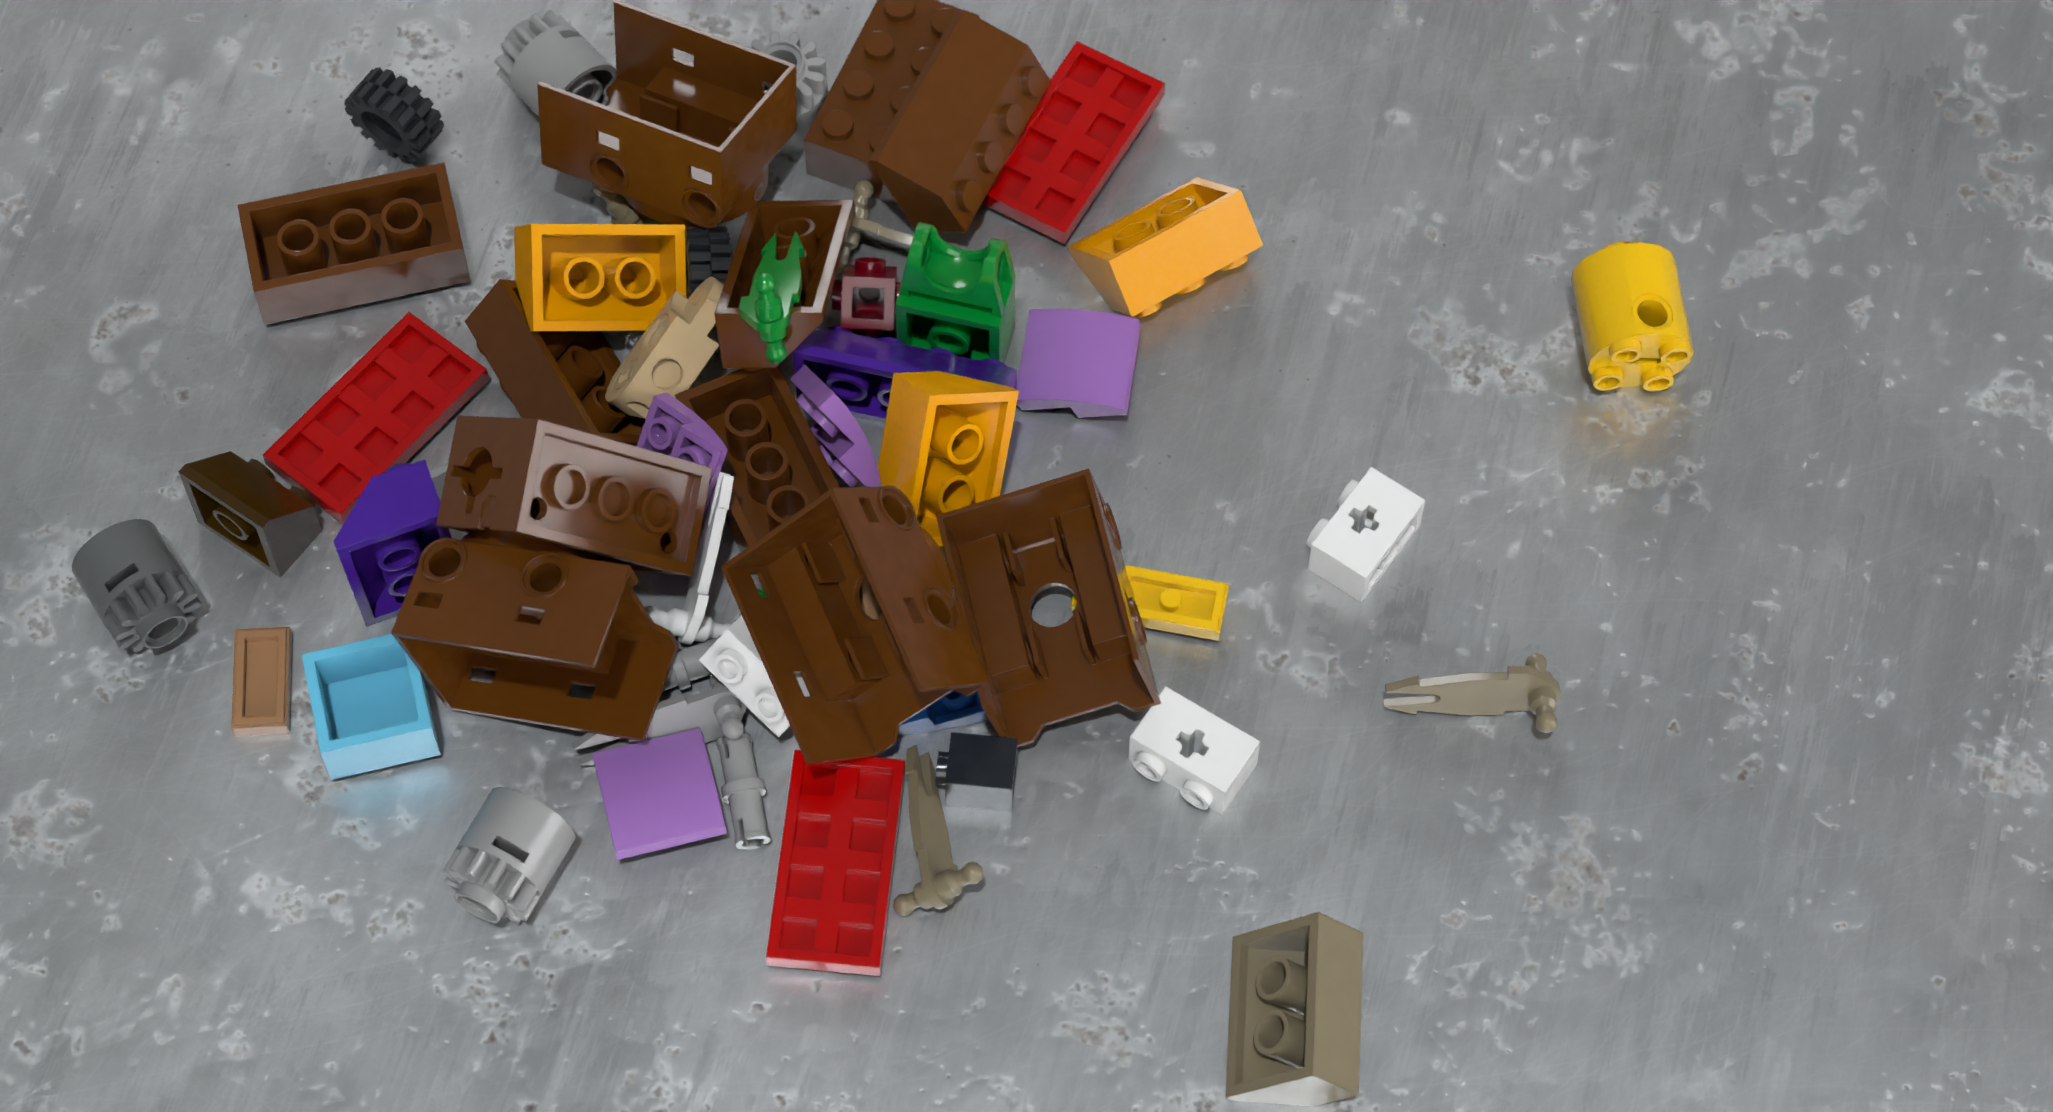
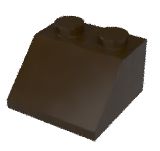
(251, 509)

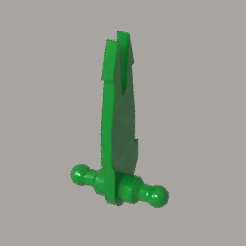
(772, 296)

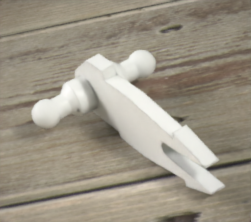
(692, 622)

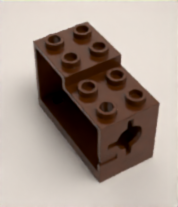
(575, 492)

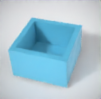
(369, 706)

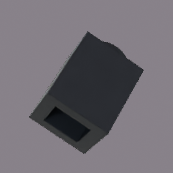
(978, 771)

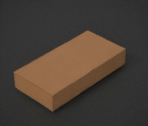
(262, 681)

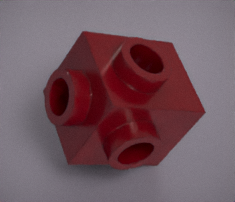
(862, 314)

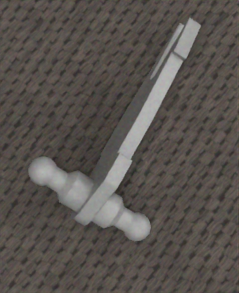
(714, 711)

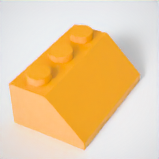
(1168, 246)
(597, 274)
(945, 442)

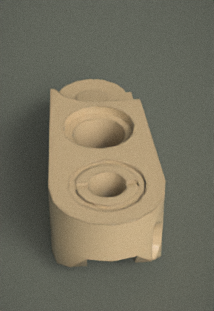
(669, 351)

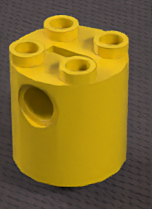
(1632, 316)

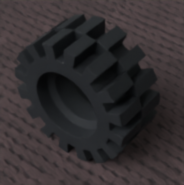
(394, 115)
(706, 255)

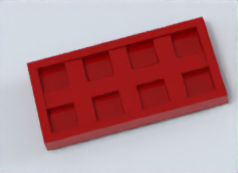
(1073, 141)
(376, 415)
(836, 865)

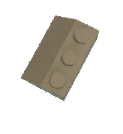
(1295, 1013)

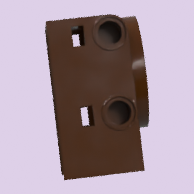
(676, 133)
(1008, 554)
(541, 626)
(857, 669)

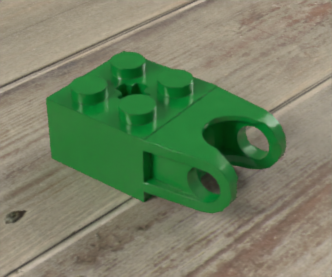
(957, 297)

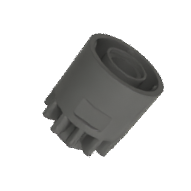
(136, 585)

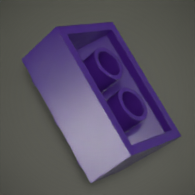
(387, 536)

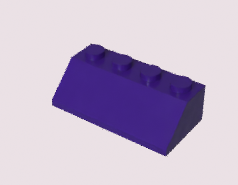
(863, 367)

